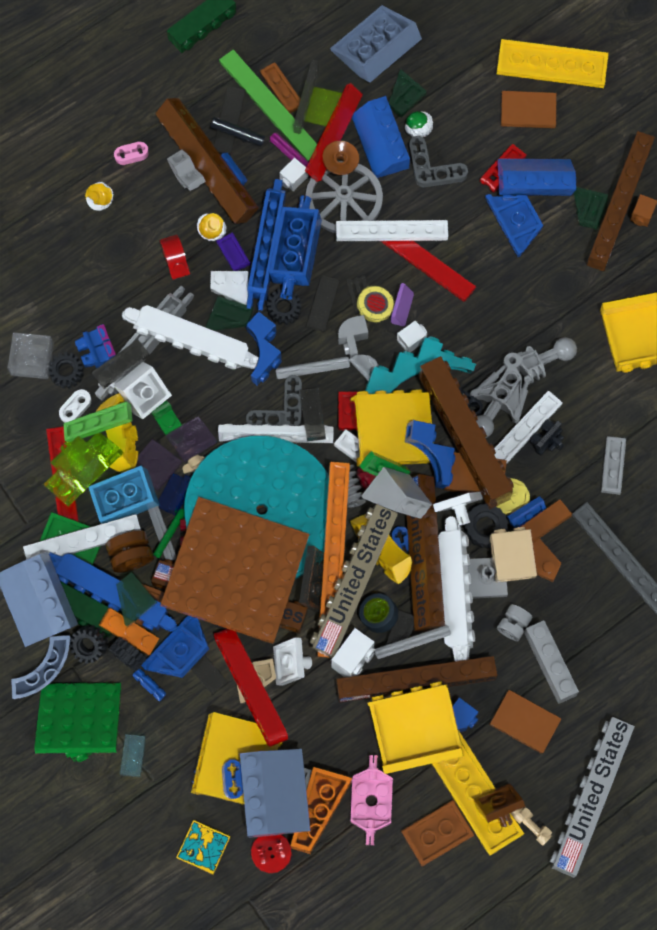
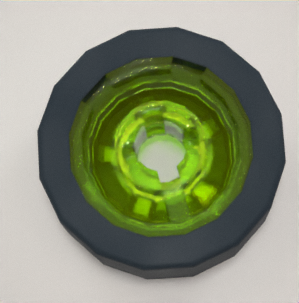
(387, 617)

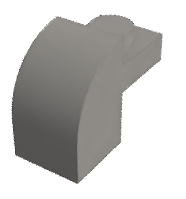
(185, 171)
(350, 331)

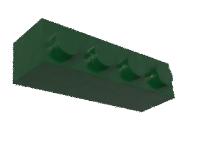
(200, 22)
(85, 609)

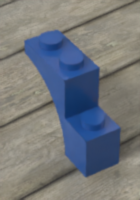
(270, 357)
(441, 457)

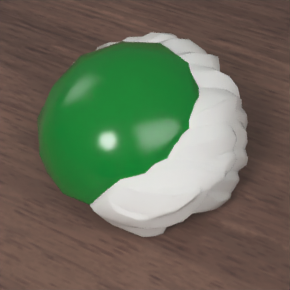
(419, 124)

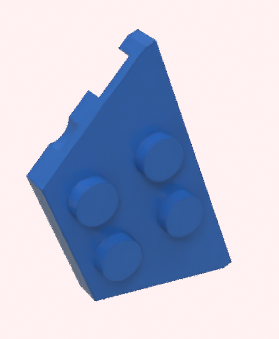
(516, 219)
(179, 650)

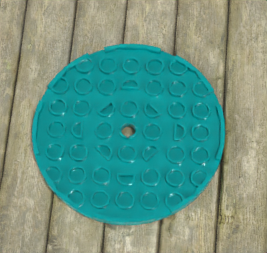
(270, 474)

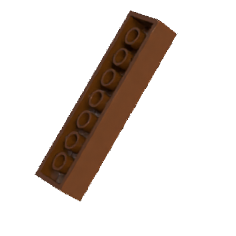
(466, 433)

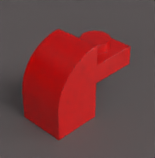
(175, 256)

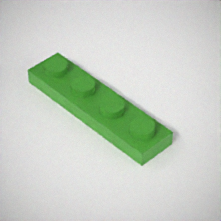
(98, 421)

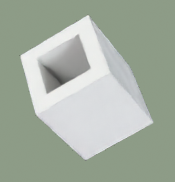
(293, 174)
(412, 336)

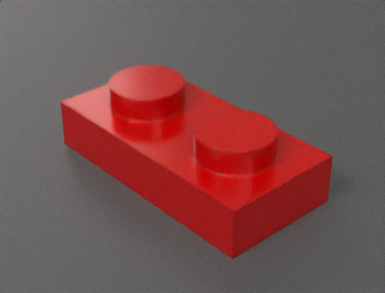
(347, 411)

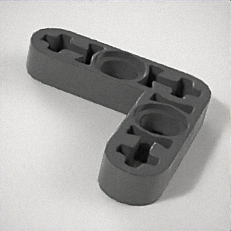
(427, 170)
(282, 415)

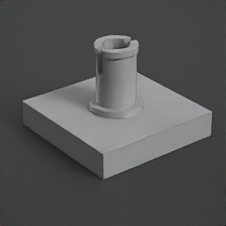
(483, 579)

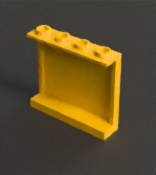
(632, 331)
(384, 420)
(416, 727)
(224, 741)

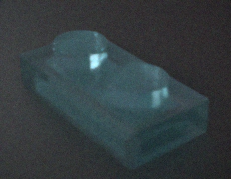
(133, 755)

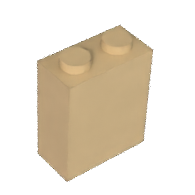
(513, 555)

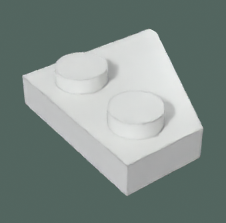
(231, 285)

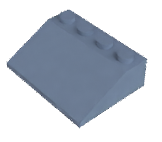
(377, 43)
(36, 599)
(274, 792)

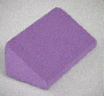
(402, 305)

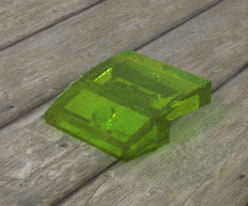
(322, 106)

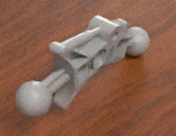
(531, 366)

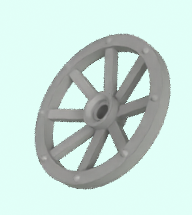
(345, 200)

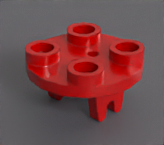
(262, 856)

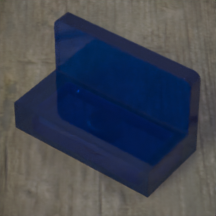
(174, 494)

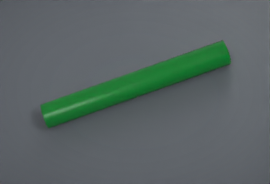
(169, 533)

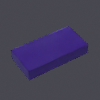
(233, 252)

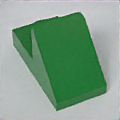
(166, 418)

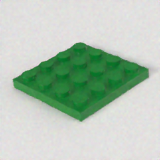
(78, 718)

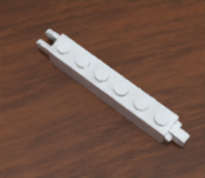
(190, 336)
(455, 589)

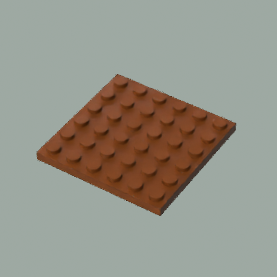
(235, 570)

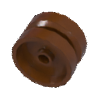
(129, 551)

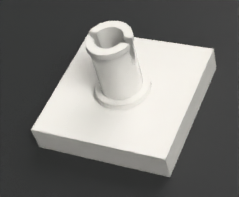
(459, 505)
(290, 661)

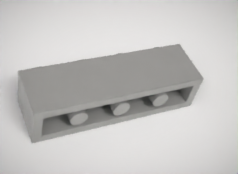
(551, 662)

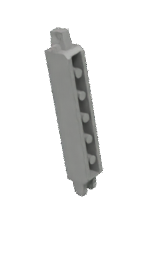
(171, 305)

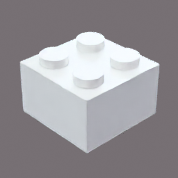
(143, 390)
(353, 654)

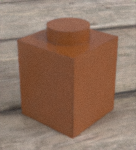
(643, 210)

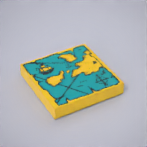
(203, 847)

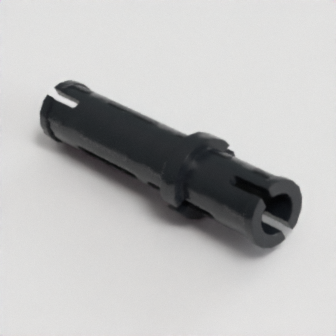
(237, 131)

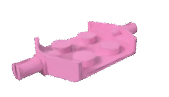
(371, 783)

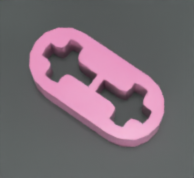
(131, 153)

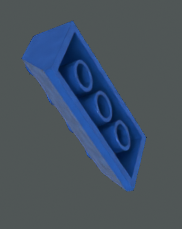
(381, 138)
(536, 177)

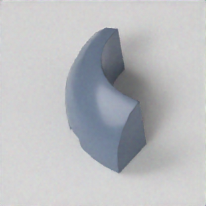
(46, 671)

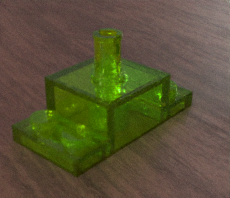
(80, 466)

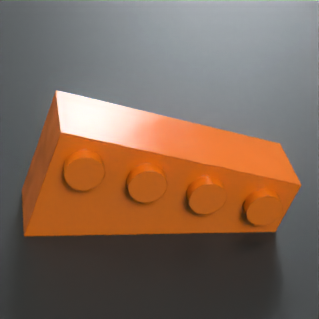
(323, 798)

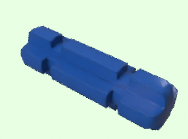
(149, 684)

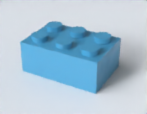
(124, 495)

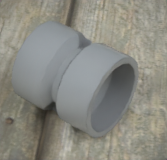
(517, 616)

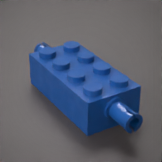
(295, 246)

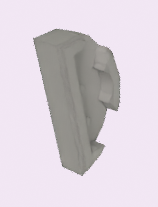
(364, 364)

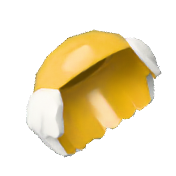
(99, 196)
(211, 227)

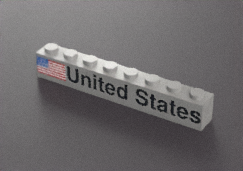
(592, 798)

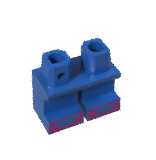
(98, 345)

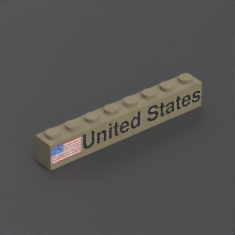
(354, 580)

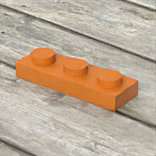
(134, 634)

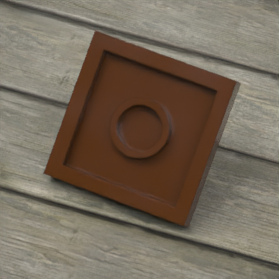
(499, 804)

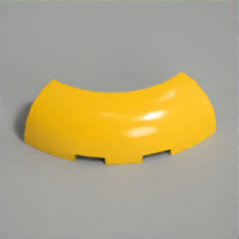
(122, 436)
(391, 558)

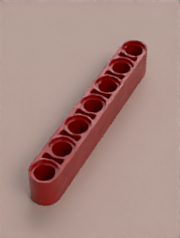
(251, 687)

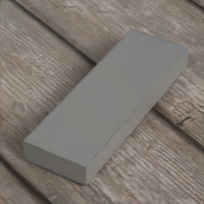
(613, 465)

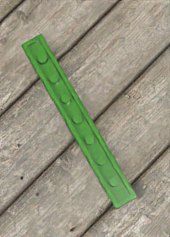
(268, 103)

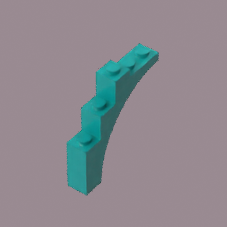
(409, 366)

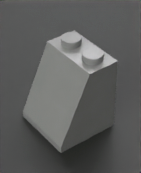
(398, 493)

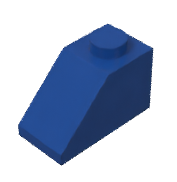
(464, 715)

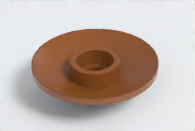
(344, 151)

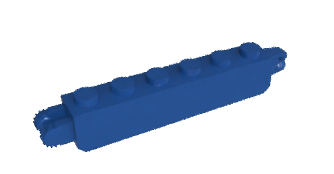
(259, 276)
(104, 588)

